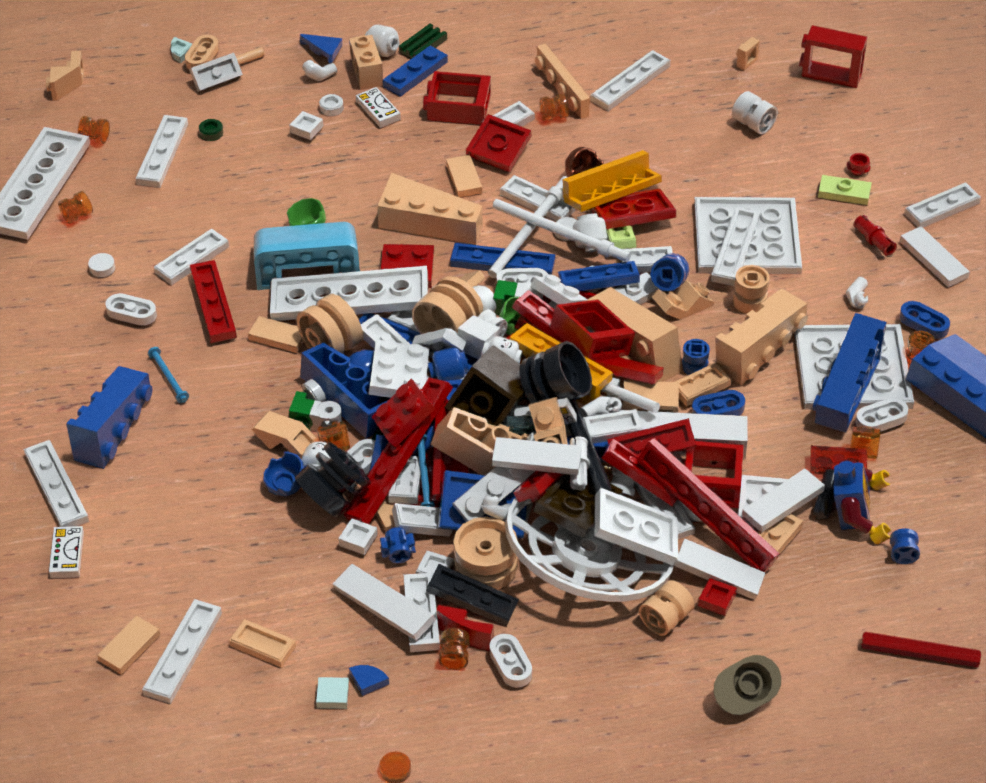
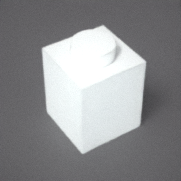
(476, 333)

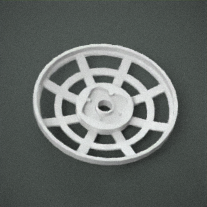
(570, 552)

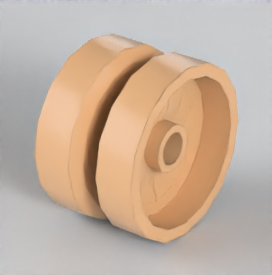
(330, 323)
(485, 552)

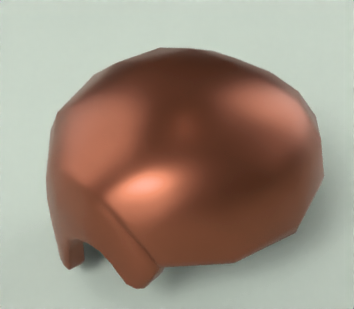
(581, 160)

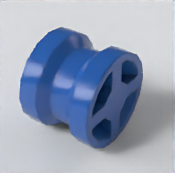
(904, 546)

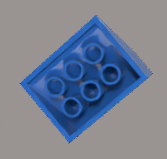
(953, 377)

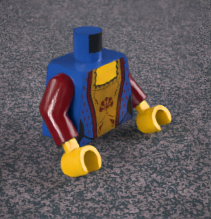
(853, 498)

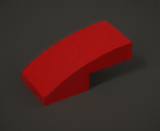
(479, 632)

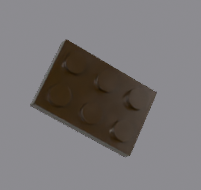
(570, 507)

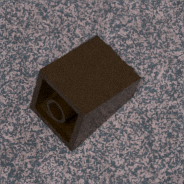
(490, 387)

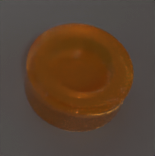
(395, 767)

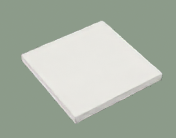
(774, 241)
(820, 345)

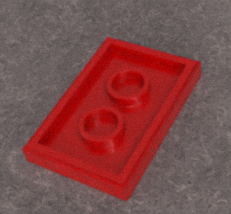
(636, 209)

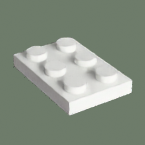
(396, 365)
(636, 526)

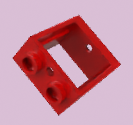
(836, 41)
(461, 85)
(611, 337)
(726, 456)

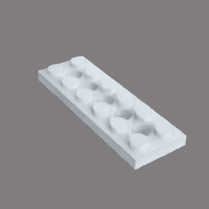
(35, 169)
(362, 283)

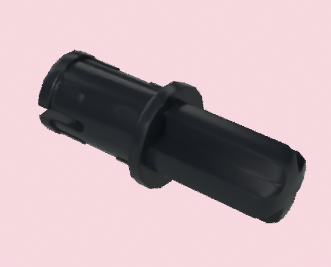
(825, 500)

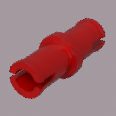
(875, 235)

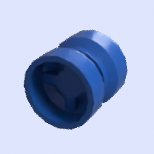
(695, 355)

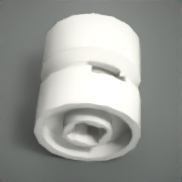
(754, 112)

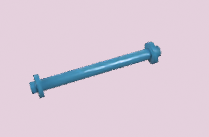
(154, 353)
(424, 474)

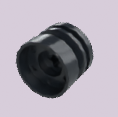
(556, 373)
(333, 479)

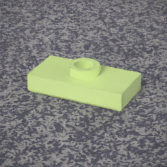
(844, 190)
(622, 237)

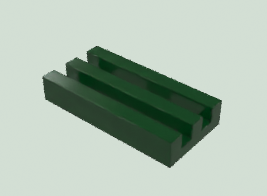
(420, 41)

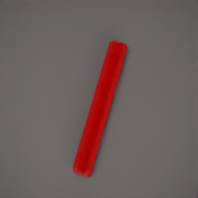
(921, 649)

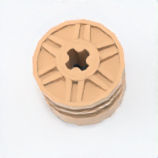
(446, 306)

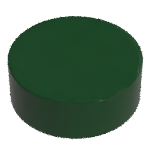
(211, 130)

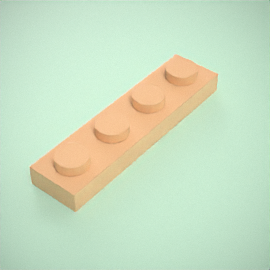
(562, 81)

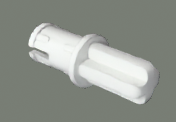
(579, 481)

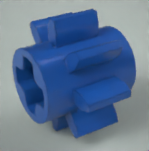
(397, 545)

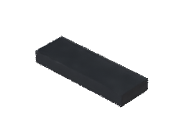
(472, 595)

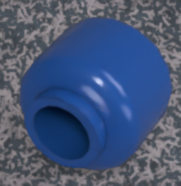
(448, 364)

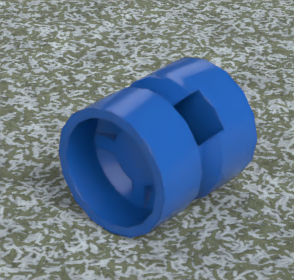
(669, 272)

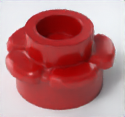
(859, 164)

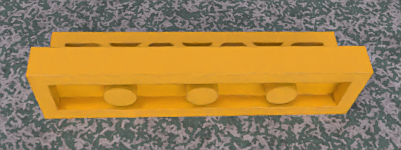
(609, 181)
(535, 341)

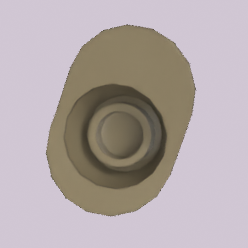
(747, 684)

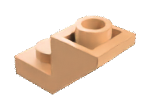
(66, 78)
(686, 301)
(548, 421)
(280, 429)

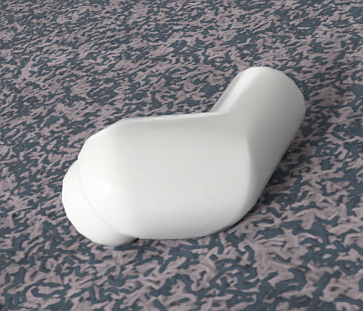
(317, 72)
(855, 293)

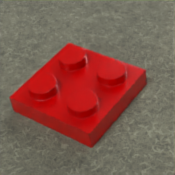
(498, 143)
(408, 256)
(403, 412)

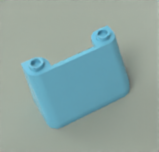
(304, 247)

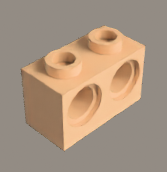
(366, 62)

